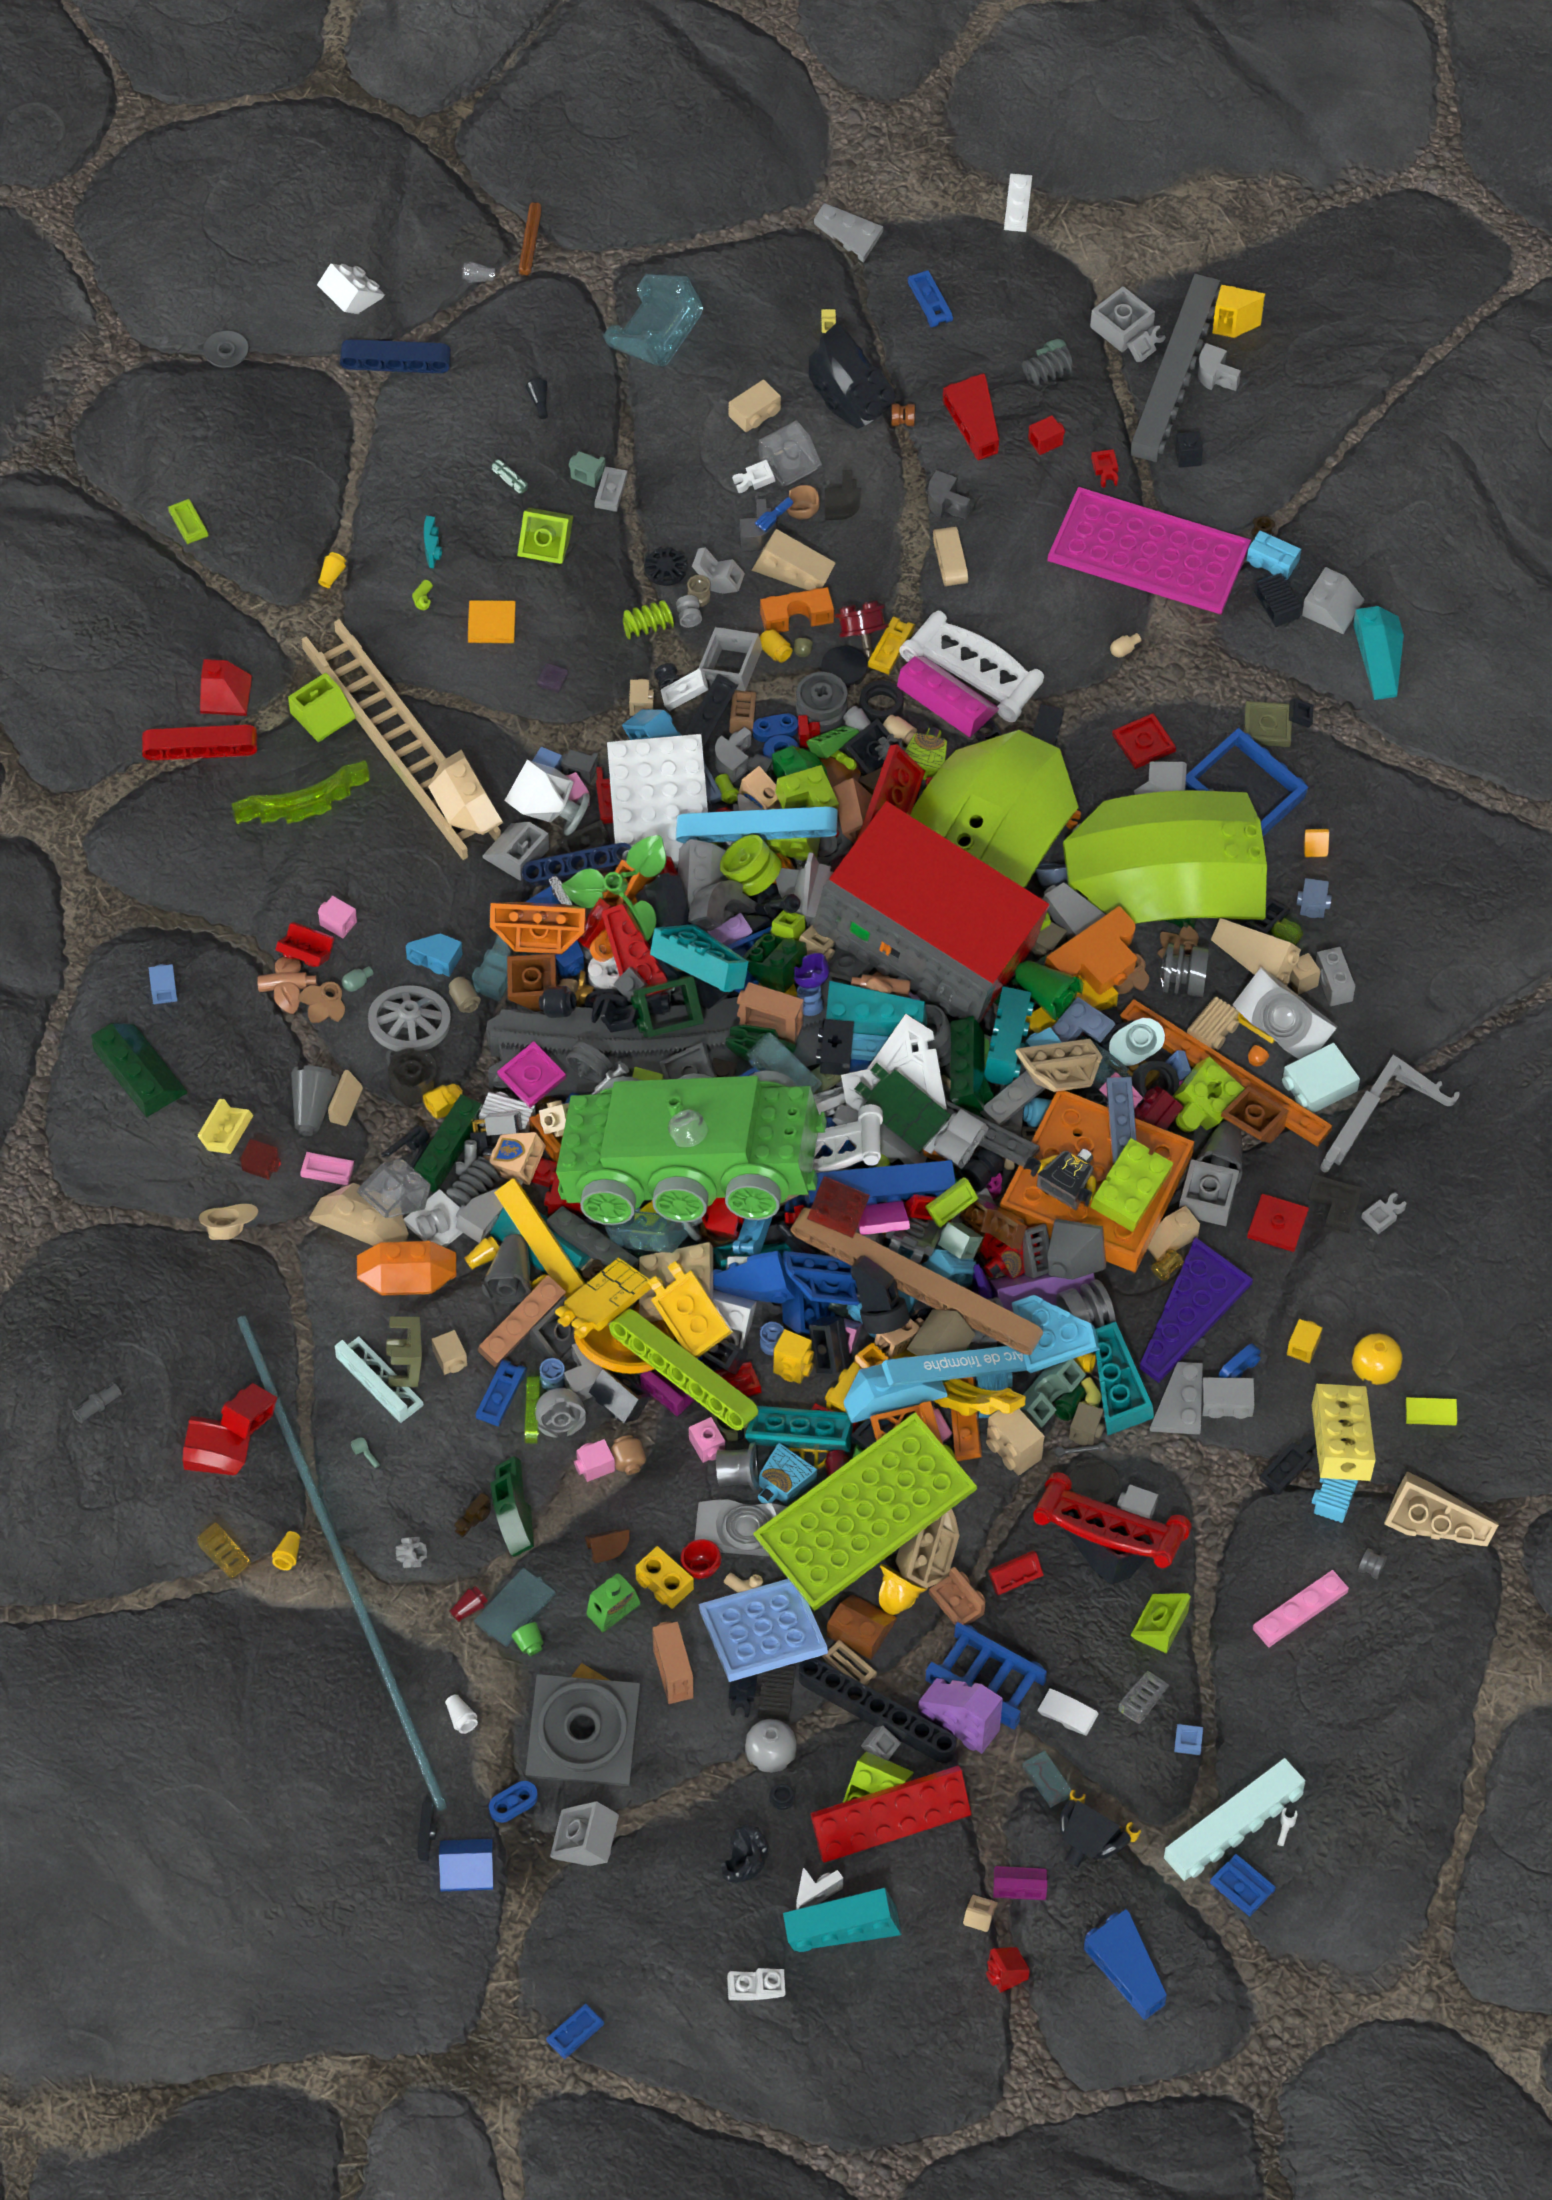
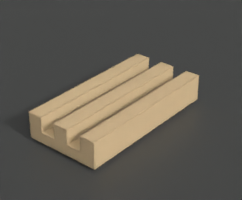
(871, 1673)

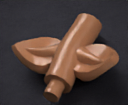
(286, 983)
(883, 984)

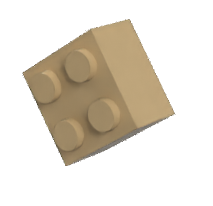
(1015, 1440)

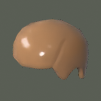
(805, 502)

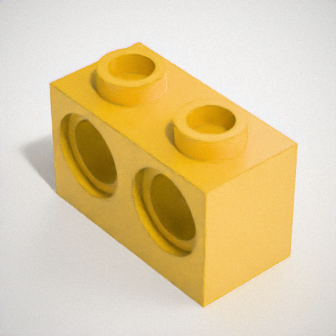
(669, 1574)

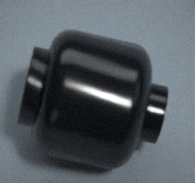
(557, 1001)

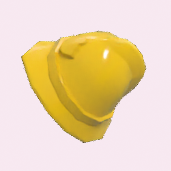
(896, 1592)

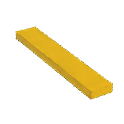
(539, 1237)

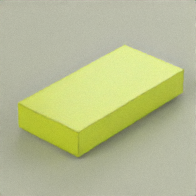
(1431, 1411)

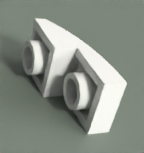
(1068, 1711)
(756, 1985)

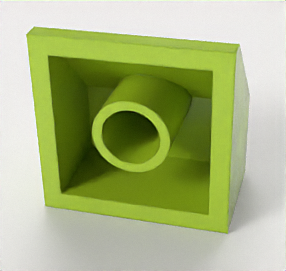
(544, 535)

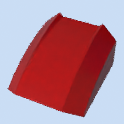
(213, 1448)

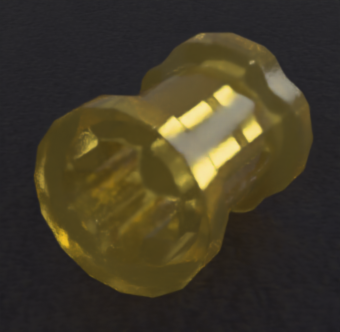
(1167, 1264)

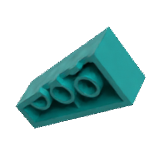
(700, 955)
(871, 1010)
(1007, 1036)
(843, 1921)

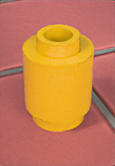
(775, 645)

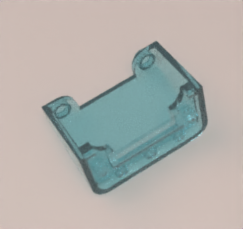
(661, 321)

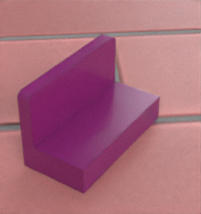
(665, 1392)
(1020, 1883)

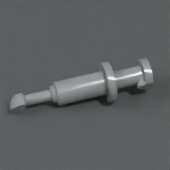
(622, 1068)

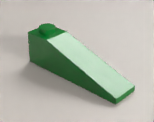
(794, 760)

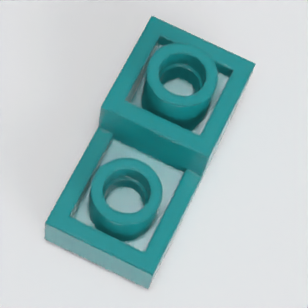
(431, 541)

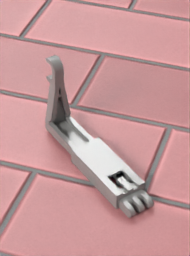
(1368, 1103)

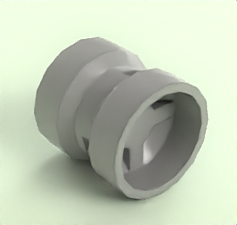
(688, 610)
(432, 1224)

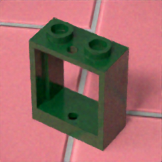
(690, 999)

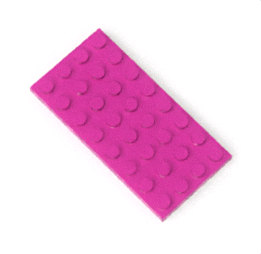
(1149, 550)

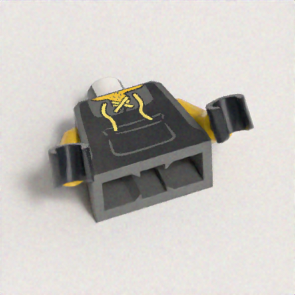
(1065, 1177)

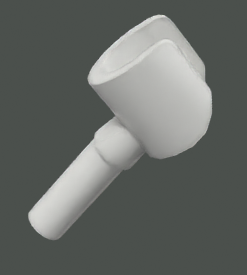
(1286, 1824)

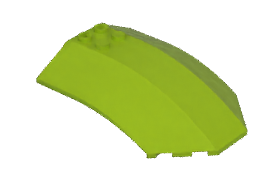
(1171, 856)

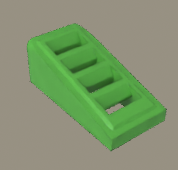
(831, 741)

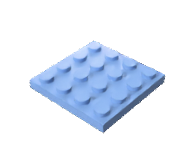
(762, 1629)

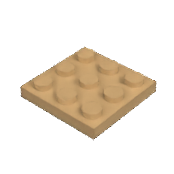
(694, 1258)

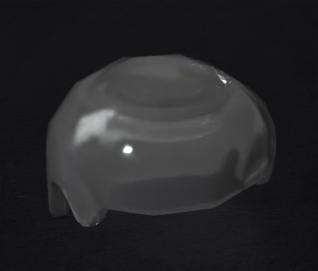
(687, 1128)

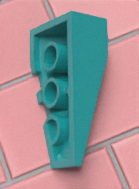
(1381, 646)

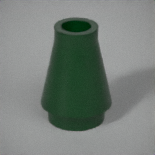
(1068, 1403)

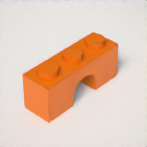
(813, 604)

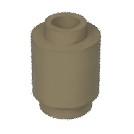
(464, 995)

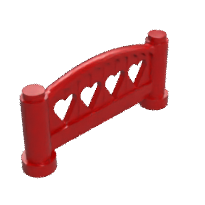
(1164, 1537)

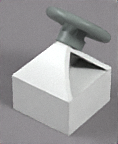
(544, 795)

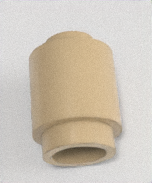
(900, 729)

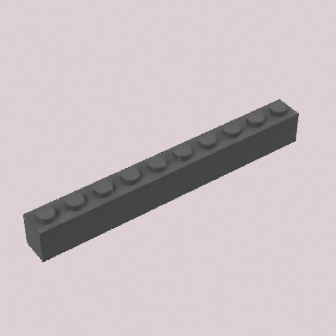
(1176, 368)

